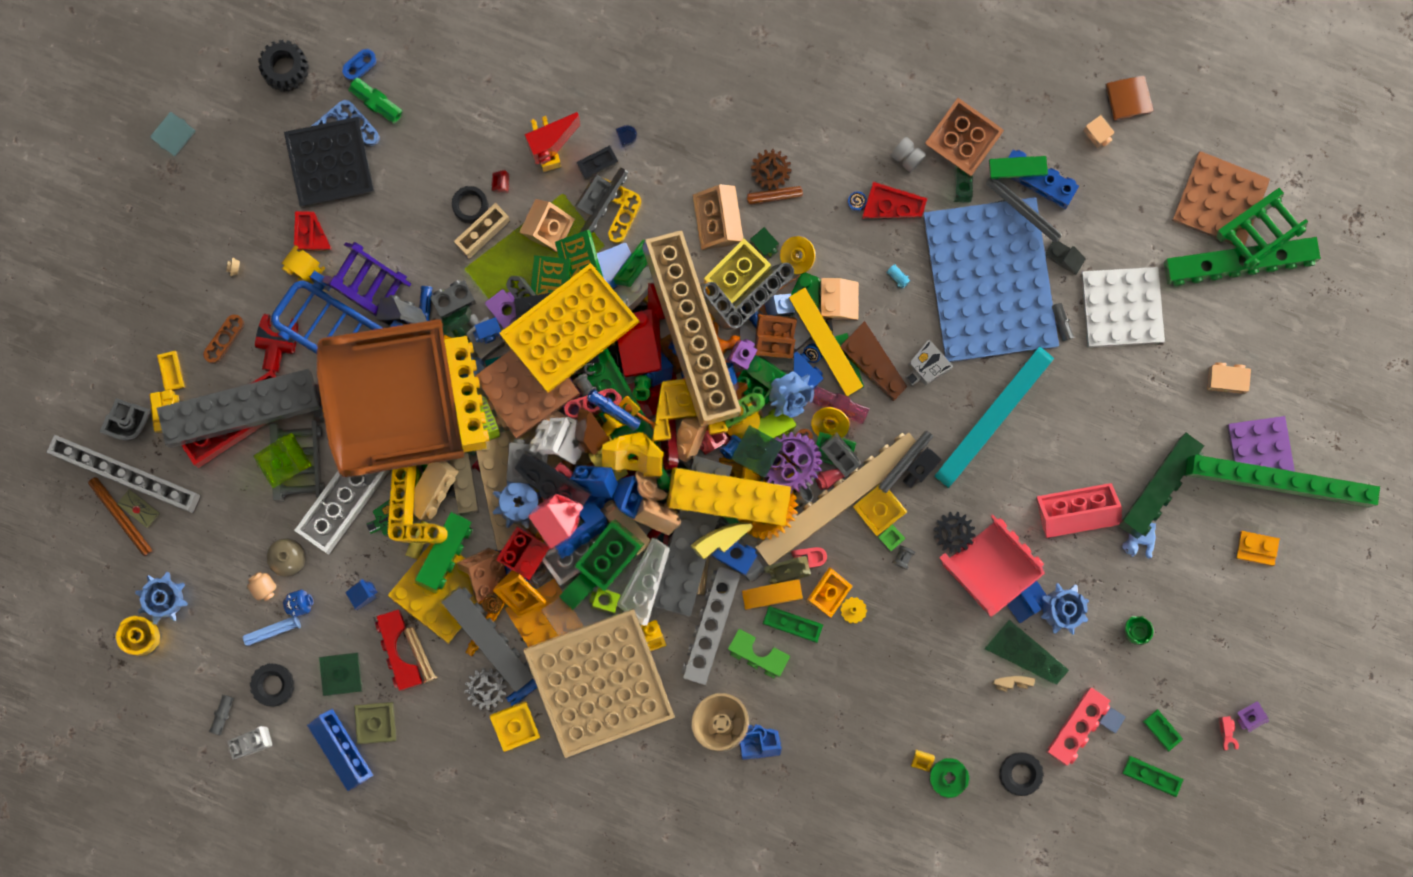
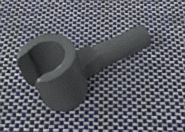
(584, 370)

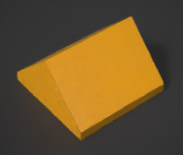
(829, 592)
(518, 593)

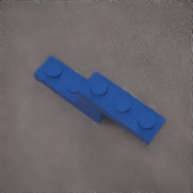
(594, 524)

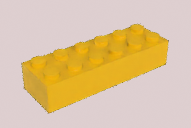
(728, 496)

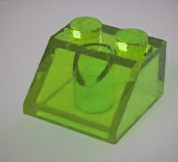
(282, 460)

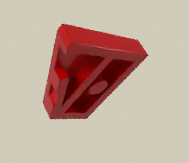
(309, 233)

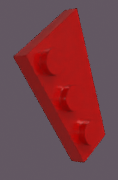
(893, 203)

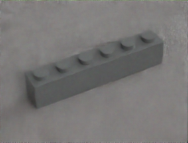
(487, 638)

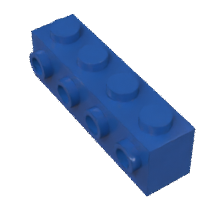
(1052, 187)
(340, 750)

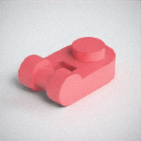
(816, 556)

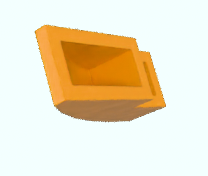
(772, 594)

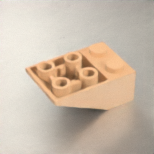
(657, 516)

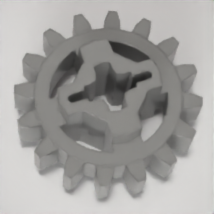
(486, 697)

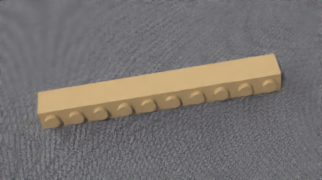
(836, 501)

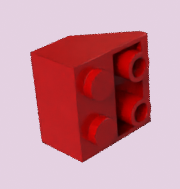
(523, 552)

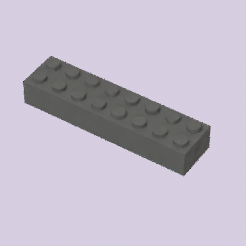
(238, 408)
(683, 565)

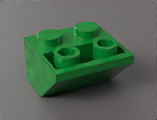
(760, 377)

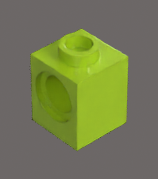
(612, 597)

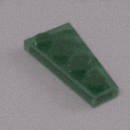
(1019, 648)

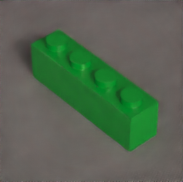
(443, 554)

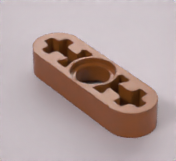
(227, 324)

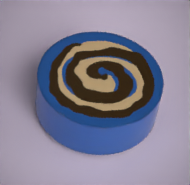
(857, 201)
(812, 353)

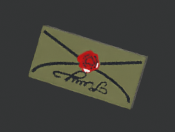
(138, 508)

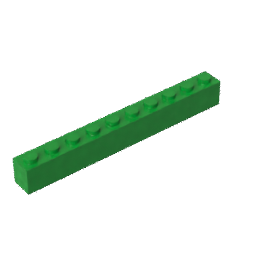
(1282, 481)

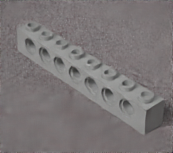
(123, 474)

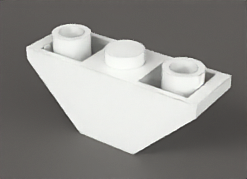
(250, 743)

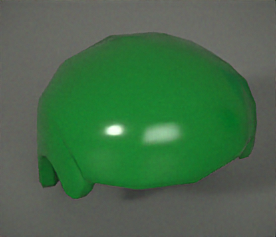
(1138, 630)

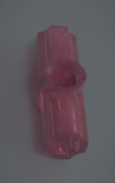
(839, 401)

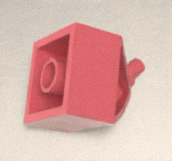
(556, 519)

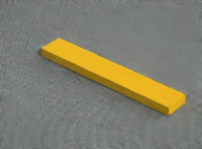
(825, 341)

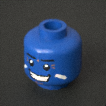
(298, 603)

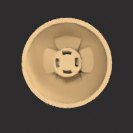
(713, 715)

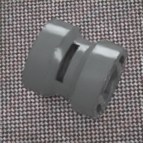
(803, 497)

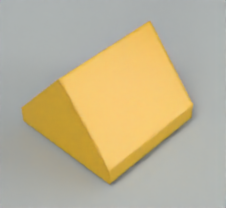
(922, 760)

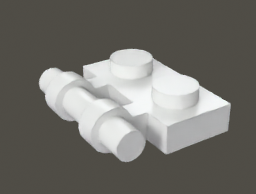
(549, 436)

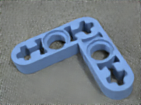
(337, 111)

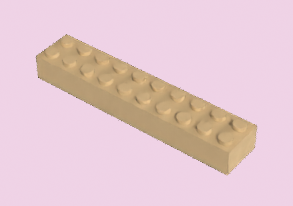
(691, 328)

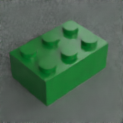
(609, 555)

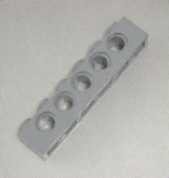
(731, 579)

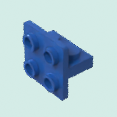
(1027, 602)

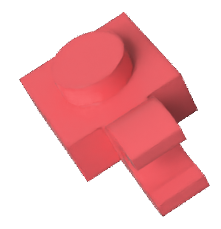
(1227, 728)

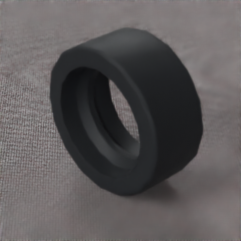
(464, 191)

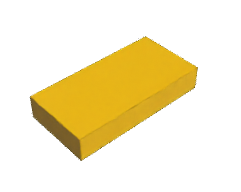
(170, 371)

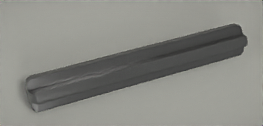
(904, 463)

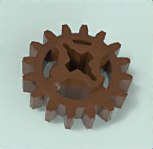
(778, 170)

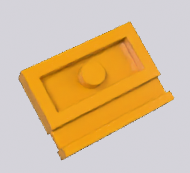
(1257, 548)

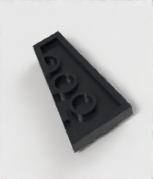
(549, 480)

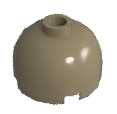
(286, 557)

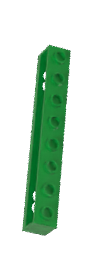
(1226, 262)

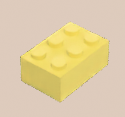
(739, 271)

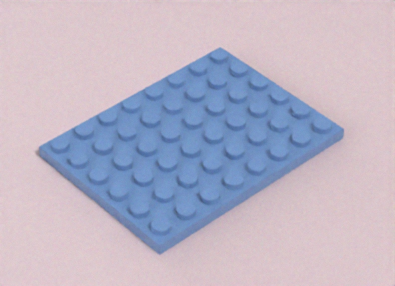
(990, 281)

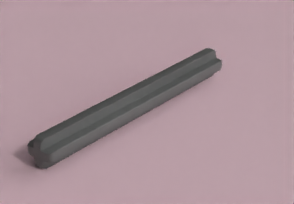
(1024, 209)

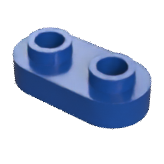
(357, 63)

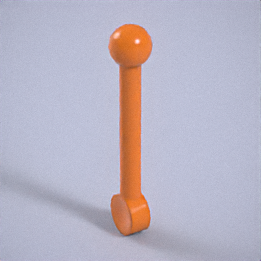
(628, 408)

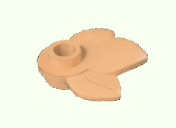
(648, 487)

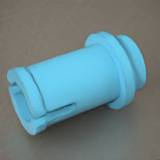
(898, 276)

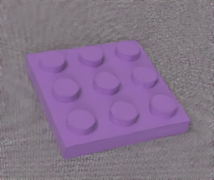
(1262, 443)

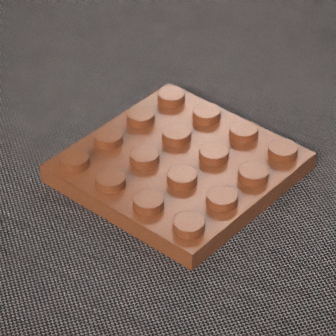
(1217, 195)
(520, 396)

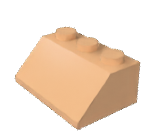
(718, 217)

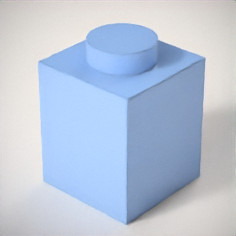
(779, 305)

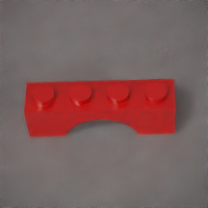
(391, 627)

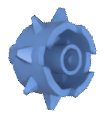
(791, 394)
(507, 508)
(151, 595)
(1054, 610)

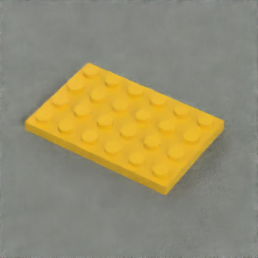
(569, 328)

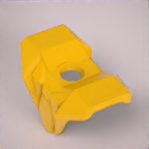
(616, 454)

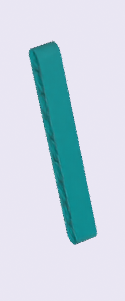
(994, 417)

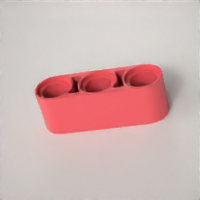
(584, 403)

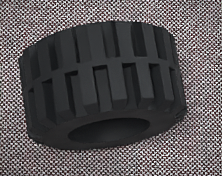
(292, 77)

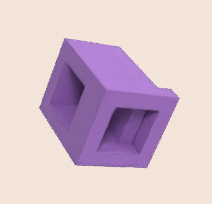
(736, 354)
(1254, 710)

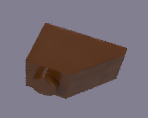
(589, 433)

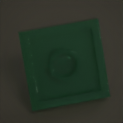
(455, 321)
(756, 451)
(340, 674)

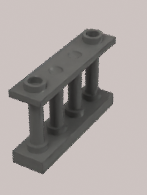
(316, 431)

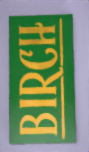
(580, 251)
(549, 273)

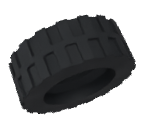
(257, 685)
(1036, 774)

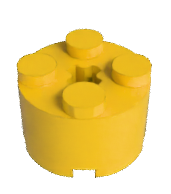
(301, 265)
(128, 631)

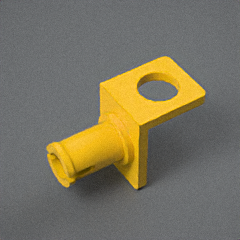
(612, 422)

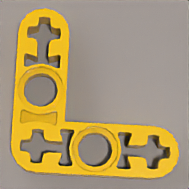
(622, 201)

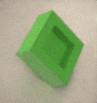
(891, 538)

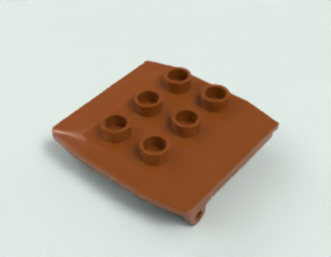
(388, 398)

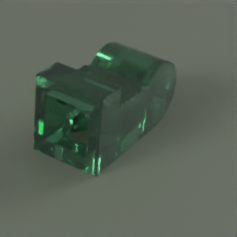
(963, 186)

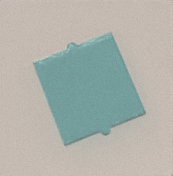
(172, 133)

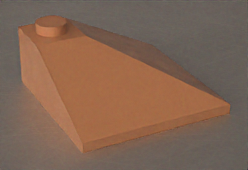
(964, 137)

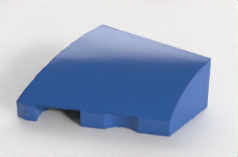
(760, 743)

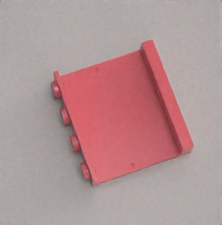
(994, 567)

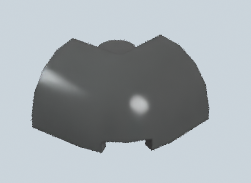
(125, 420)

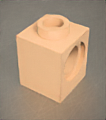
(1099, 132)

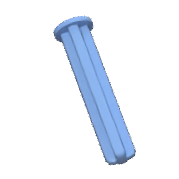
(271, 630)

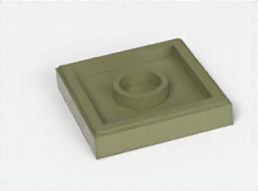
(375, 723)

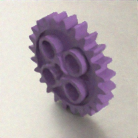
(803, 451)

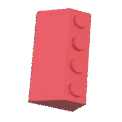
(1079, 510)

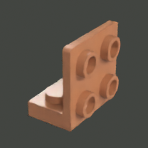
(483, 572)

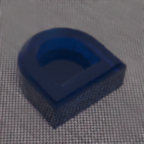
(627, 135)

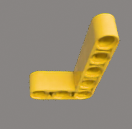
(406, 504)

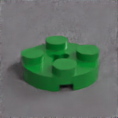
(941, 769)

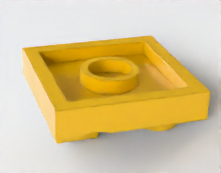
(879, 510)
(514, 726)

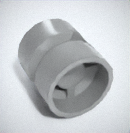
(906, 153)

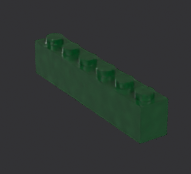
(1160, 487)

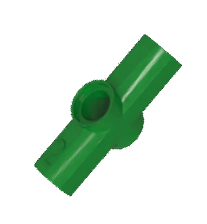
(375, 100)

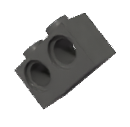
(455, 304)
(841, 454)

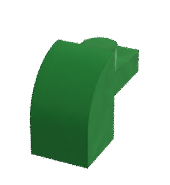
(578, 591)

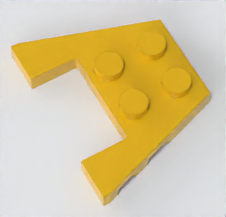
(675, 404)

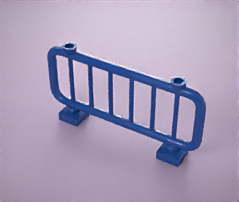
(316, 289)

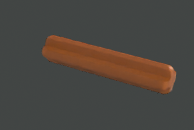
(773, 195)

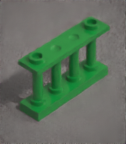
(1259, 211)

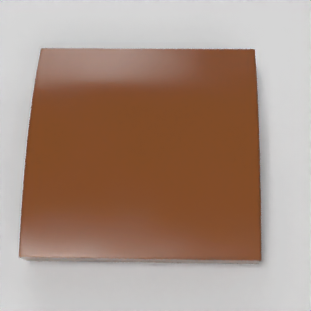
(1129, 97)
(775, 336)

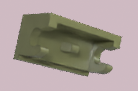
(788, 570)

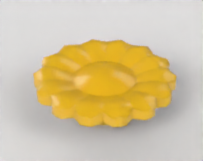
(853, 610)

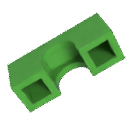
(772, 664)

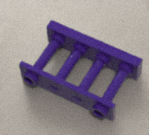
(351, 291)

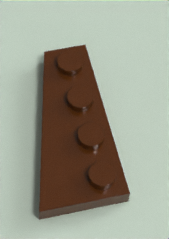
(872, 360)

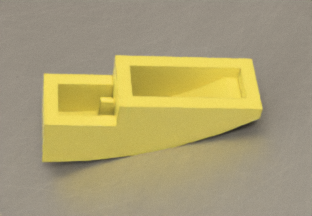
(720, 538)

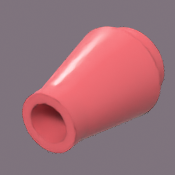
(828, 478)

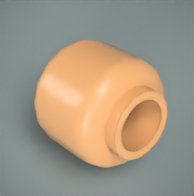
(261, 586)

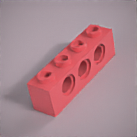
(1057, 748)

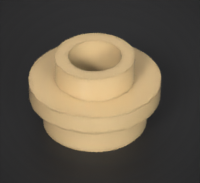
(233, 267)

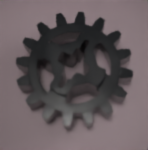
(946, 527)

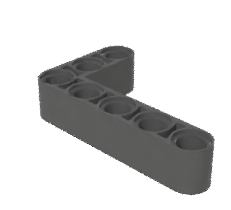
(747, 299)

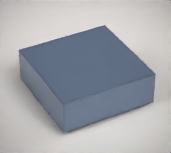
(1112, 720)

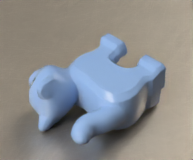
(1131, 545)

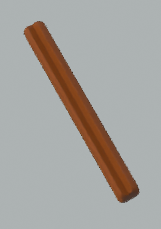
(119, 516)

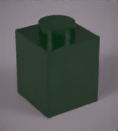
(765, 243)

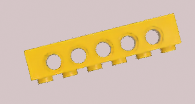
(476, 439)

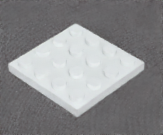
(1123, 307)

